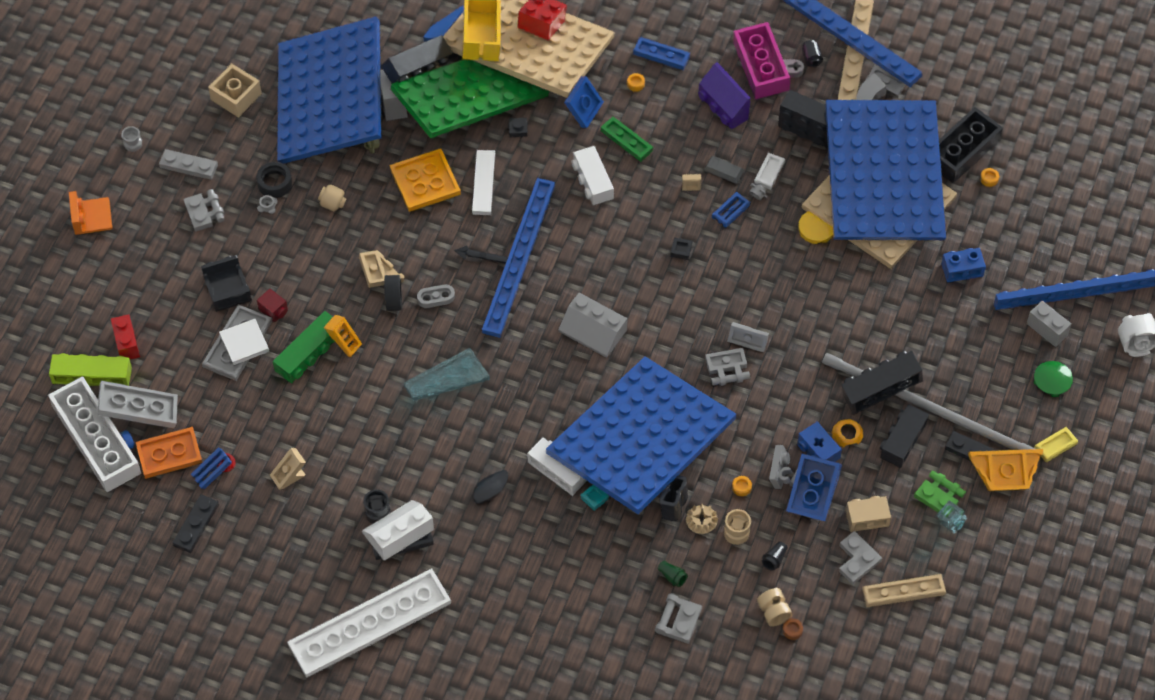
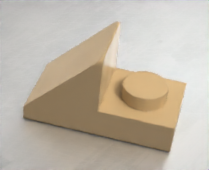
(288, 469)

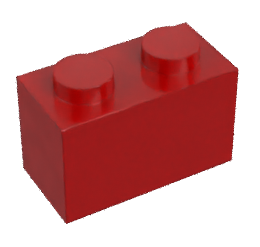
(125, 337)

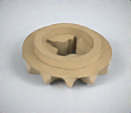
(694, 523)

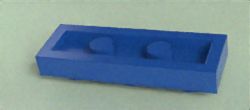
(661, 53)

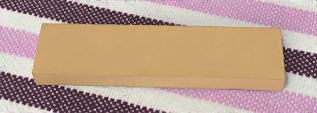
(904, 590)

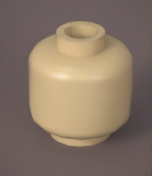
(332, 198)

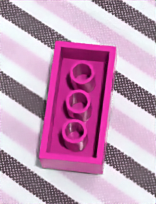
(761, 60)

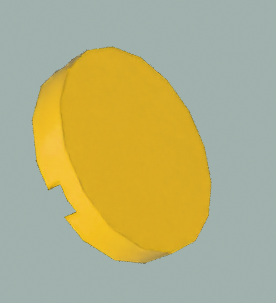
(814, 229)

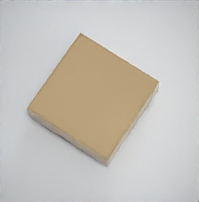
(691, 182)

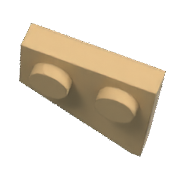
(376, 267)

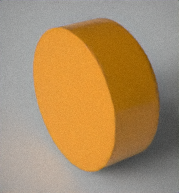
(635, 82)
(989, 177)
(741, 486)

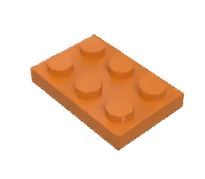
(168, 452)

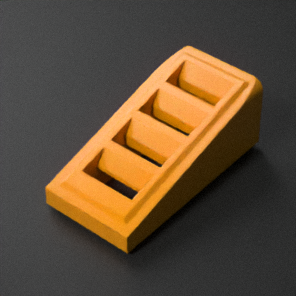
(335, 326)

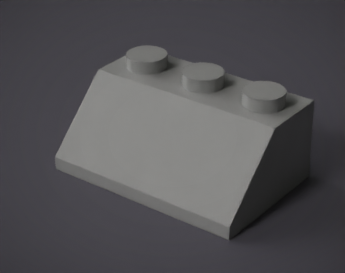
(593, 325)

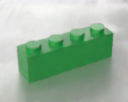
(304, 349)

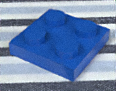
(584, 102)

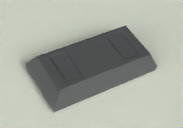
(724, 169)

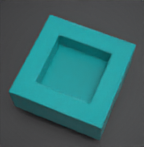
(594, 497)

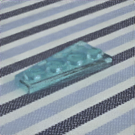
(449, 375)

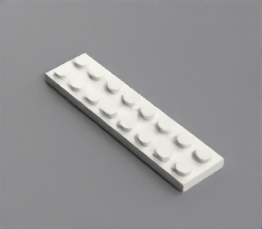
(369, 622)

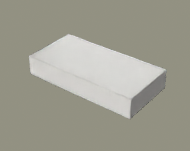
(769, 171)

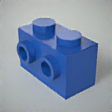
(963, 264)

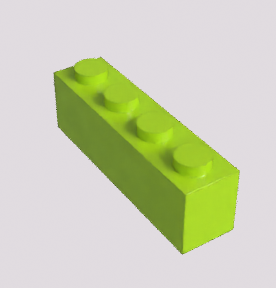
(94, 369)

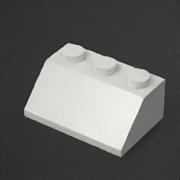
(399, 529)

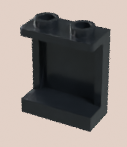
(226, 283)

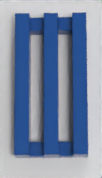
(721, 219)
(208, 466)

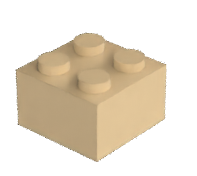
(235, 90)

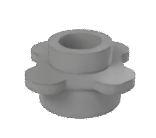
(758, 191)
(267, 200)

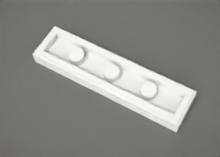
(483, 182)

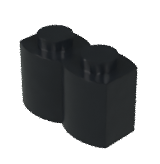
(673, 499)

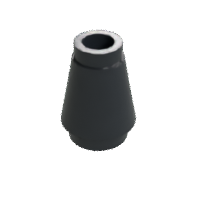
(772, 559)

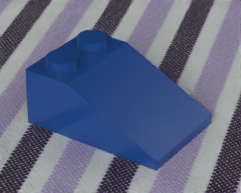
(814, 487)

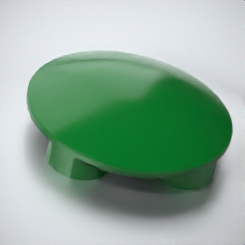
(1053, 378)

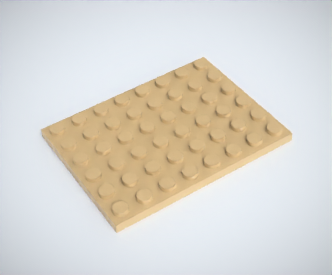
(544, 63)

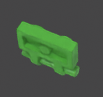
(934, 497)

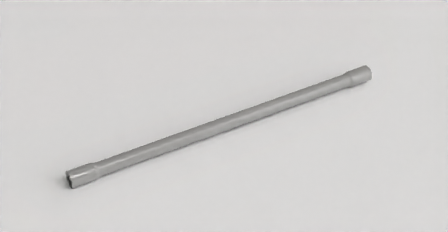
(839, 364)

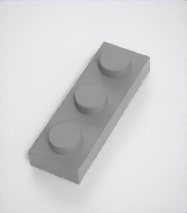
(188, 164)

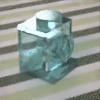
(955, 519)

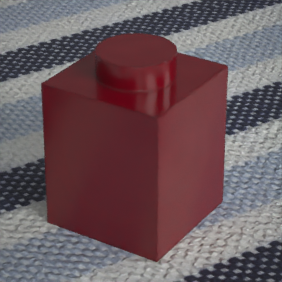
(272, 305)

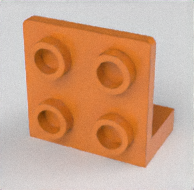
(90, 215)

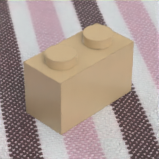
(868, 513)

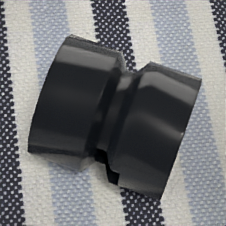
(376, 505)

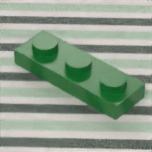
(626, 139)

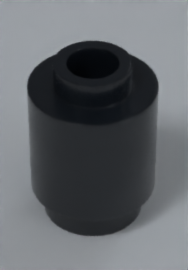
(812, 53)

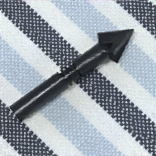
(465, 252)

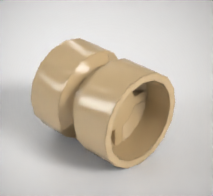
(737, 526)
(774, 607)

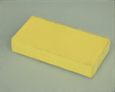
(1056, 444)

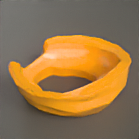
(840, 439)

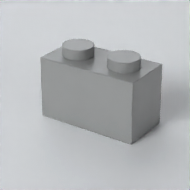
(1048, 323)

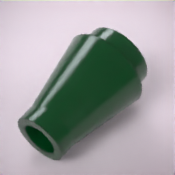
(673, 574)

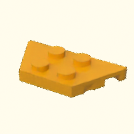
(1006, 468)

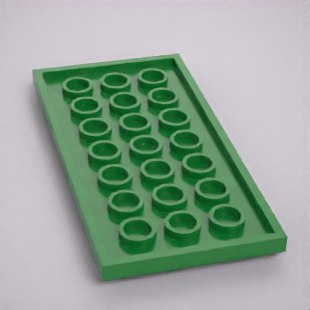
(462, 95)

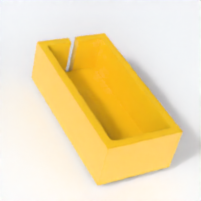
(481, 29)

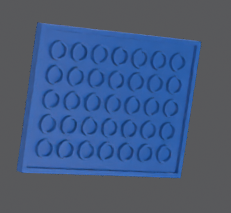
(329, 90)
(885, 170)
(641, 434)

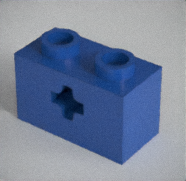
(818, 443)

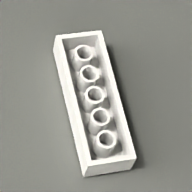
(94, 434)

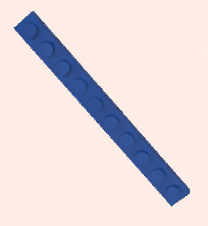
(857, 40)
(518, 258)
(1074, 290)

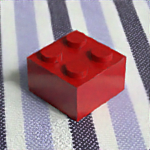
(542, 17)

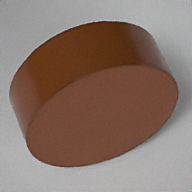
(792, 629)

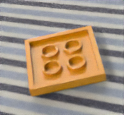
(425, 179)

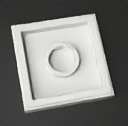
(244, 341)

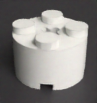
(1137, 334)

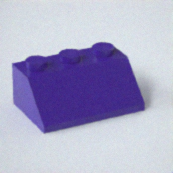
(724, 97)

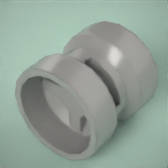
(131, 139)

